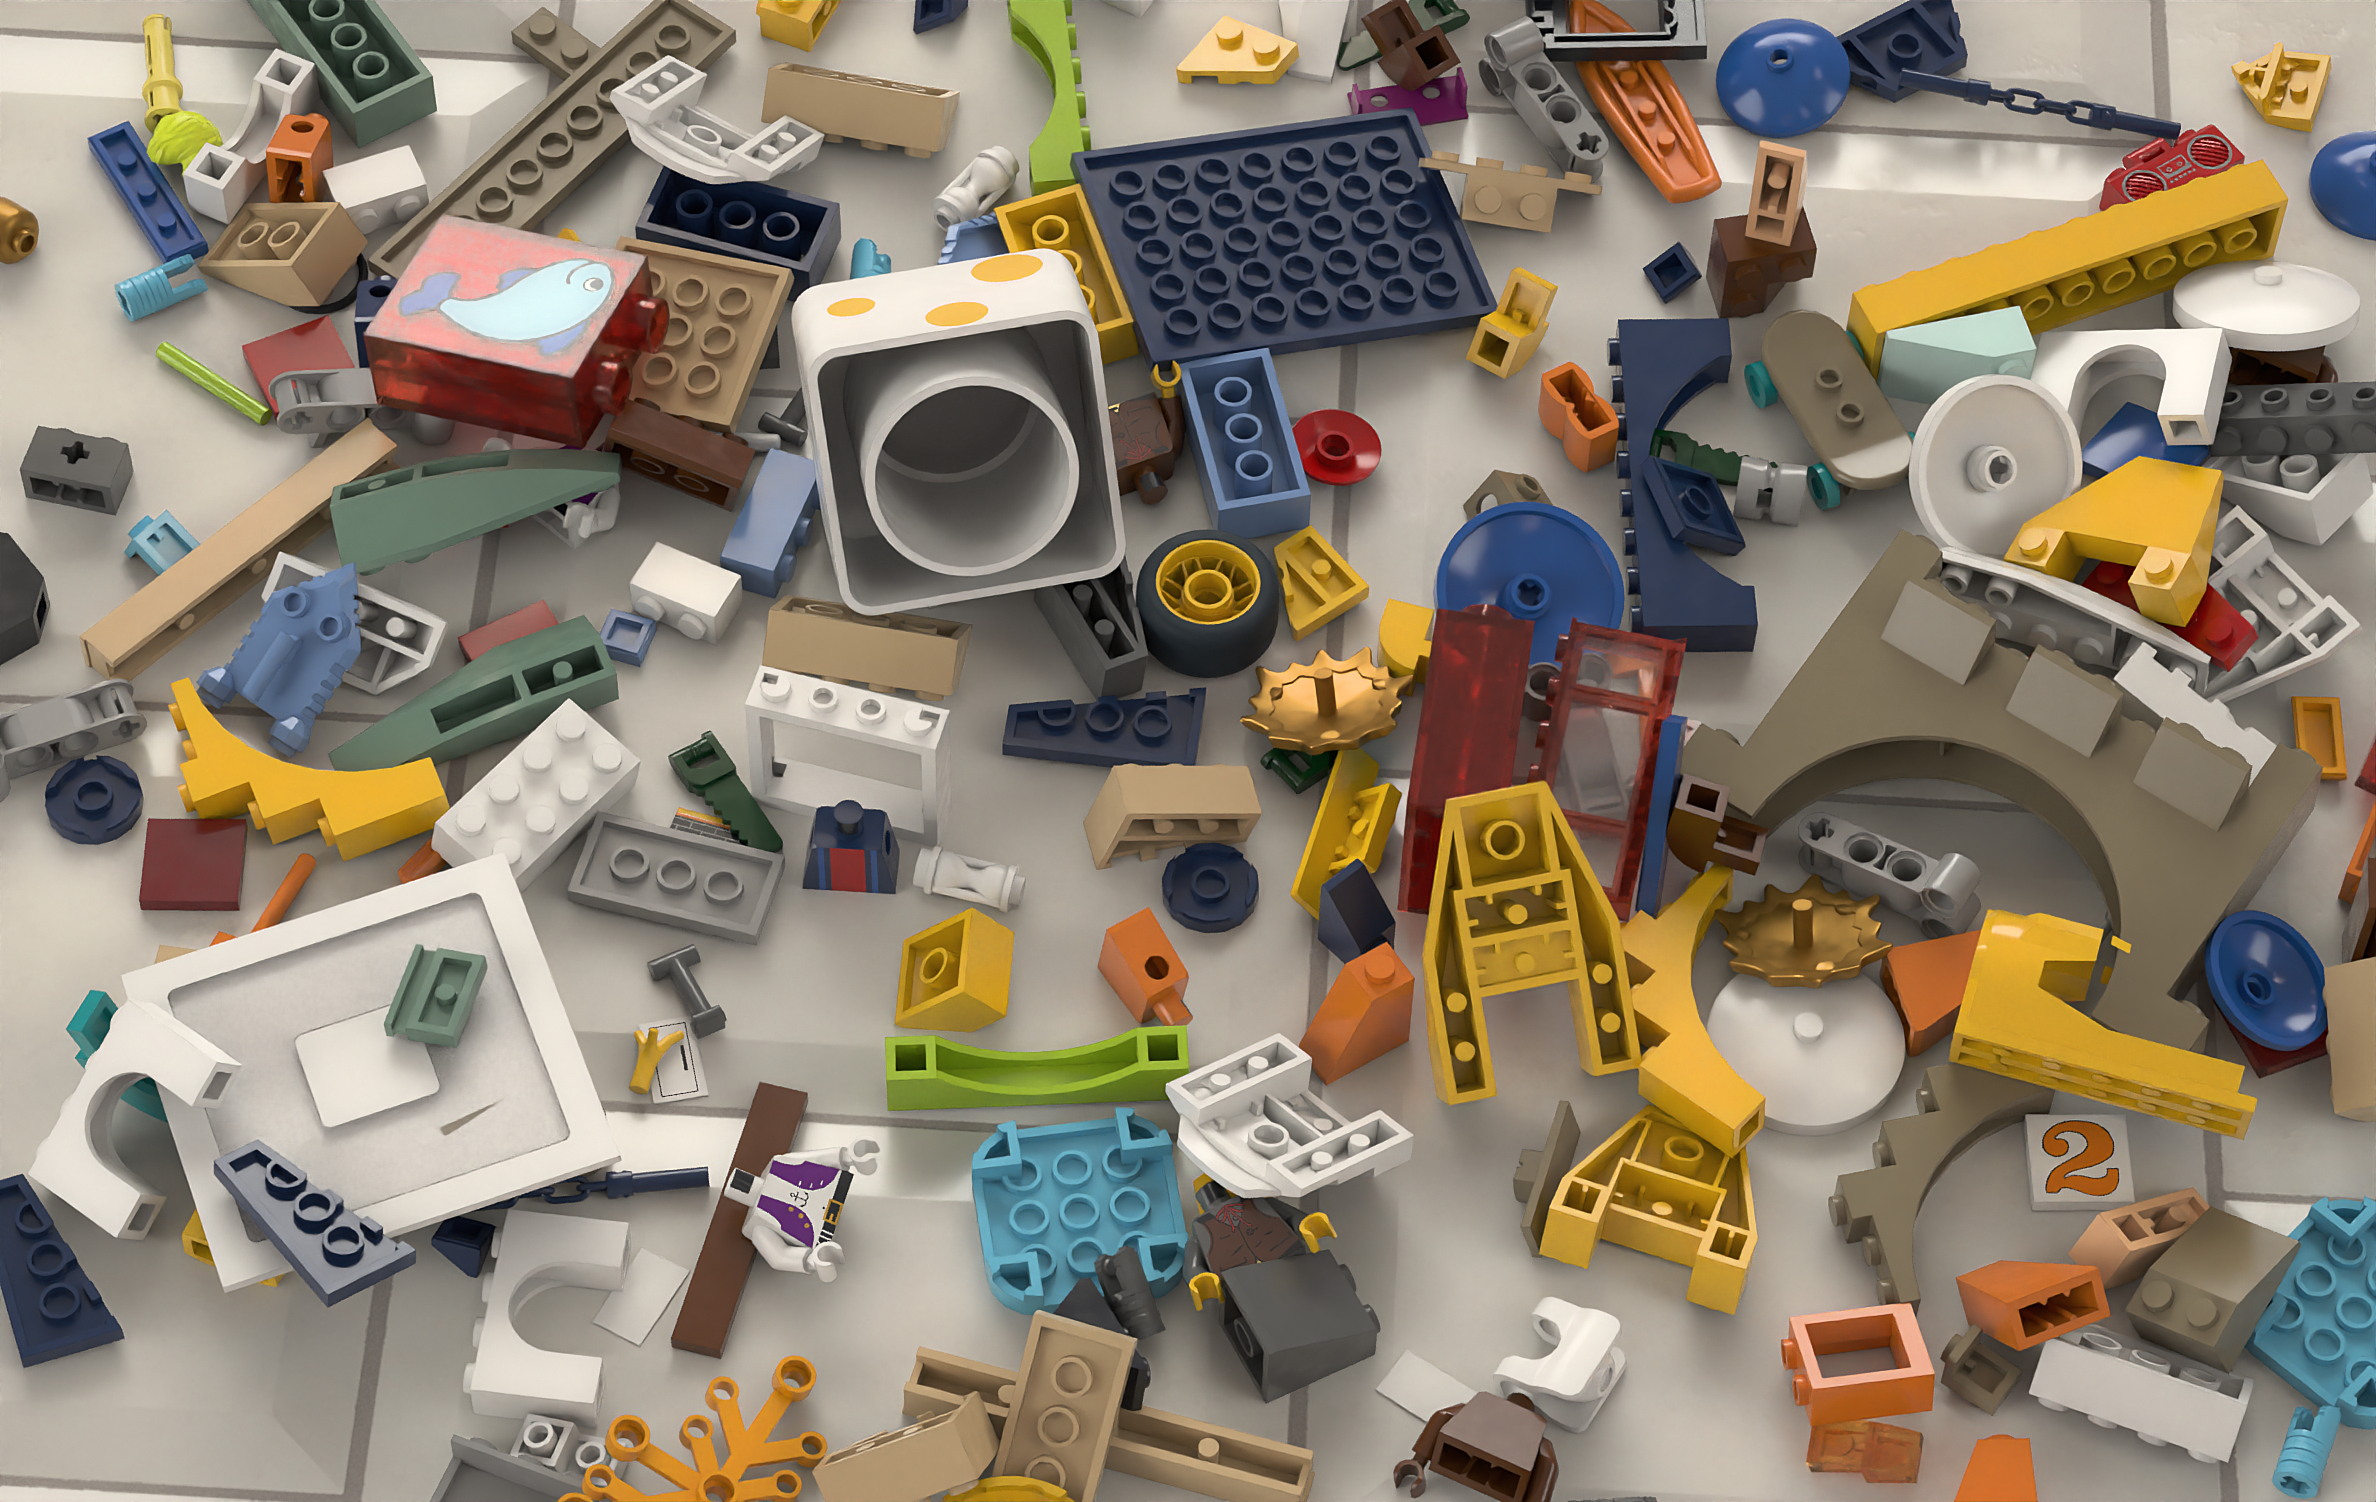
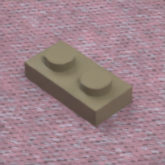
(553, 43)

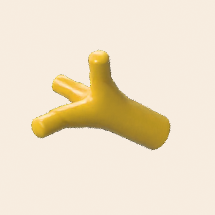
(649, 1056)

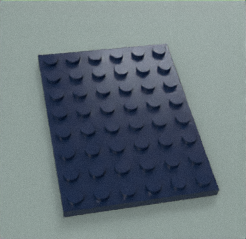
(1283, 238)

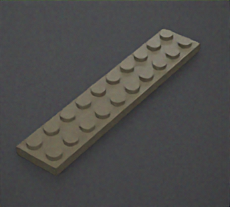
(564, 134)

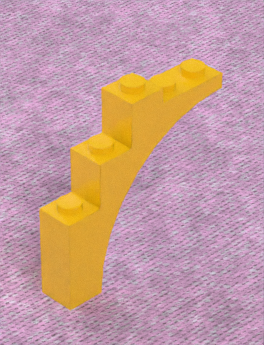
(350, 808)
(1682, 1067)

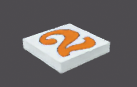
(2078, 1162)

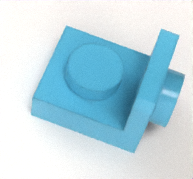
(160, 541)

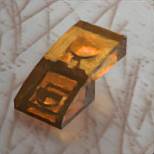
(1866, 1447)

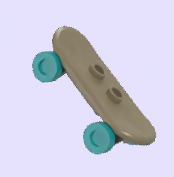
(1834, 404)

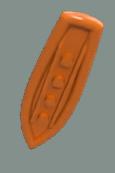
(1646, 112)

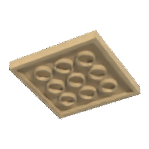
(716, 331)

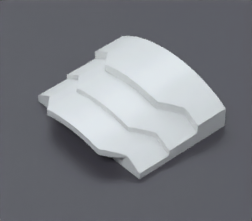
(695, 143)
(1267, 1135)

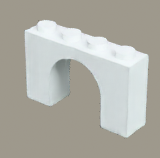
(2188, 360)
(80, 1154)
(532, 1256)

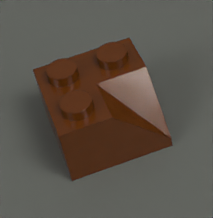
(1749, 271)

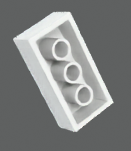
(539, 796)

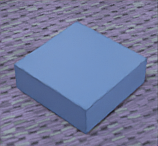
(627, 636)

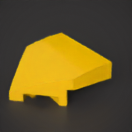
(2285, 86)

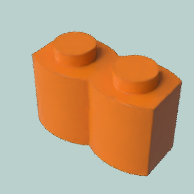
(1578, 417)

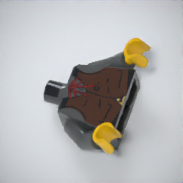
(1242, 1234)

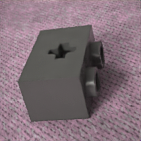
(76, 470)

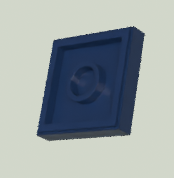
(1693, 505)

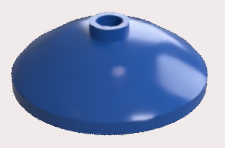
(1787, 96)
(2345, 183)
(2266, 980)

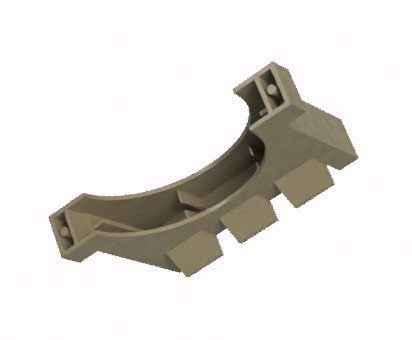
(1925, 692)

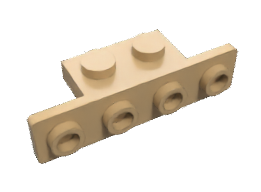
(1509, 197)

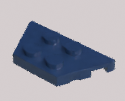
(1910, 36)

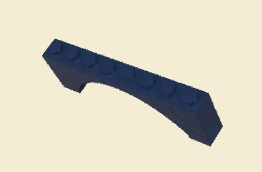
(1675, 592)

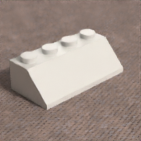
(2143, 1389)

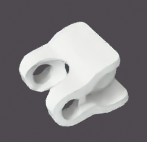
(1577, 1375)

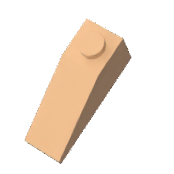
(1777, 193)
(2136, 1235)

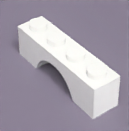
(226, 175)

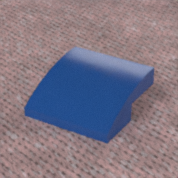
(2132, 434)

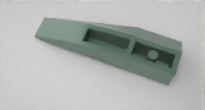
(456, 499)
(490, 700)

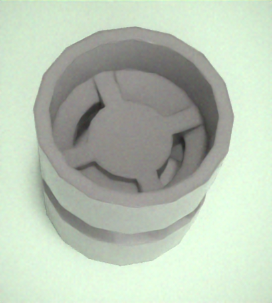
(1787, 495)

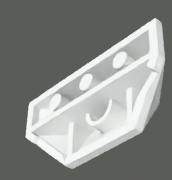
(394, 634)

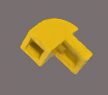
(1516, 328)
(1405, 640)

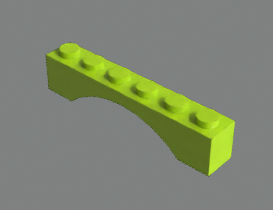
(1047, 37)
(949, 1075)

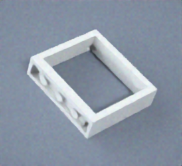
(857, 715)

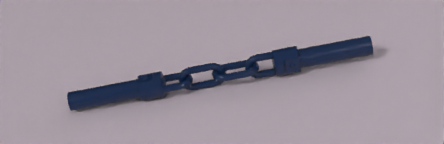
(2099, 116)
(617, 1185)

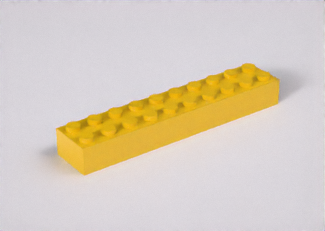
(2087, 261)

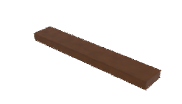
(726, 1252)

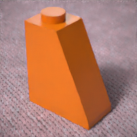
(1928, 986)
(1361, 1015)
(2032, 1300)
(1999, 1472)

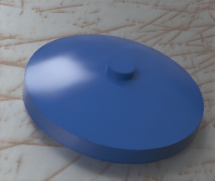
(1536, 567)

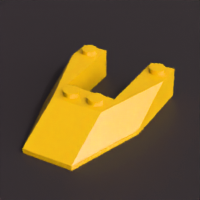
(1516, 914)

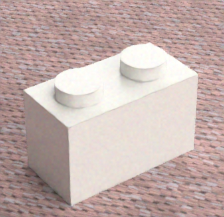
(378, 188)
(686, 593)

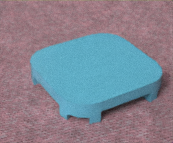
(1070, 1194)
(2324, 1312)

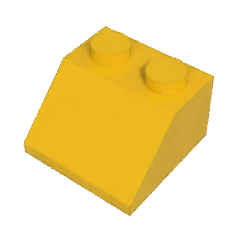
(955, 974)

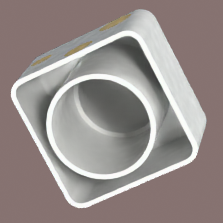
(959, 431)

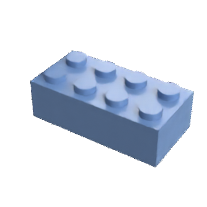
(1244, 445)

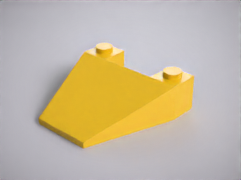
(2137, 516)
(1665, 1196)

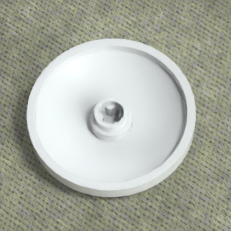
(2267, 304)
(1991, 462)
(1812, 1052)

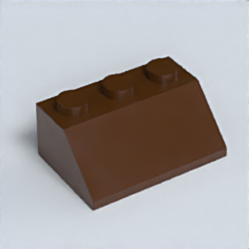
(680, 453)

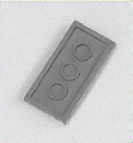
(676, 878)

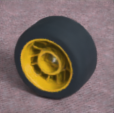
(1208, 603)

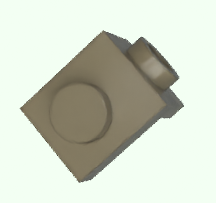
(1978, 1371)

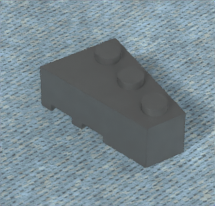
(1099, 630)

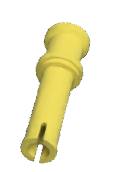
(161, 88)

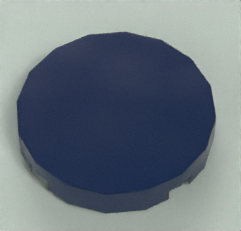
(94, 800)
(1210, 888)

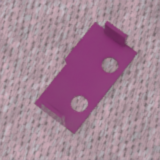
(1445, 108)

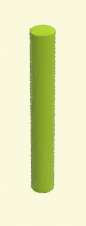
(214, 383)

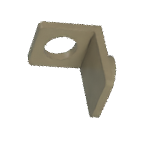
(1506, 488)

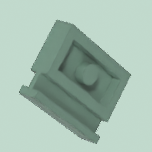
(436, 996)

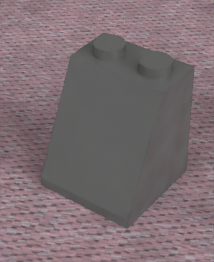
(1295, 1321)

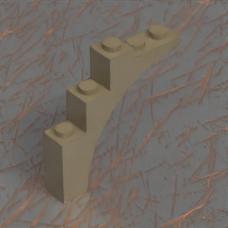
(1912, 1153)

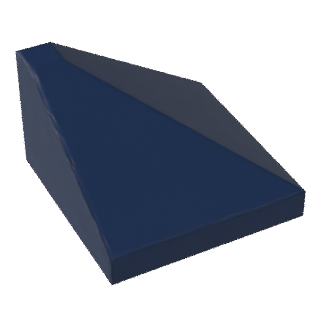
(935, 13)
(1672, 272)
(464, 1243)

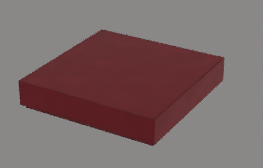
(193, 864)

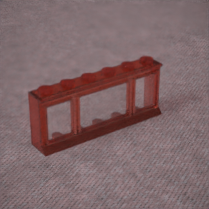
(1606, 744)

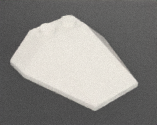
(2287, 614)

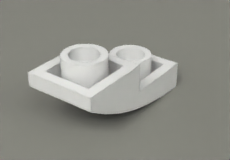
(564, 1448)

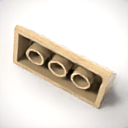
(861, 108)
(876, 649)

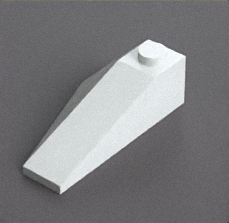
(1318, 31)

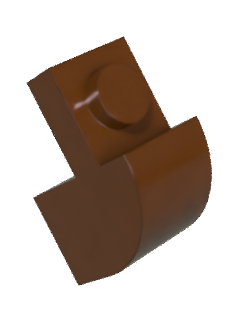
(1408, 51)
(1703, 833)

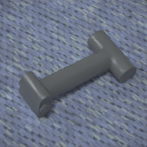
(787, 424)
(704, 1017)

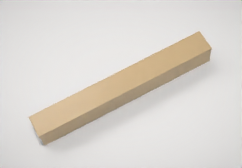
(232, 558)
(1143, 1442)

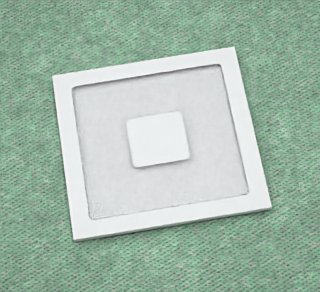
(373, 1116)

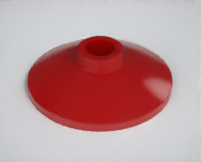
(1344, 436)

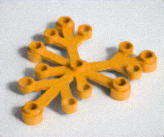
(744, 1447)

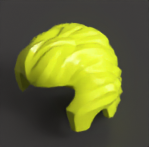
(181, 138)

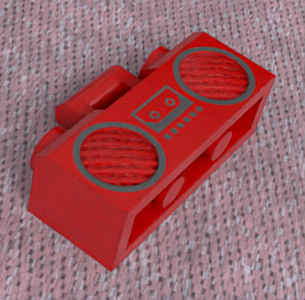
(2164, 168)

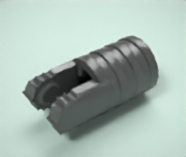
(1129, 1293)

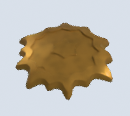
(1327, 703)
(1803, 936)

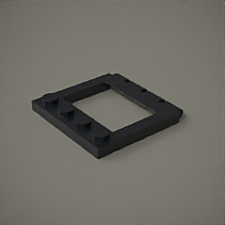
(1680, 34)

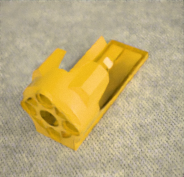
(2023, 1030)

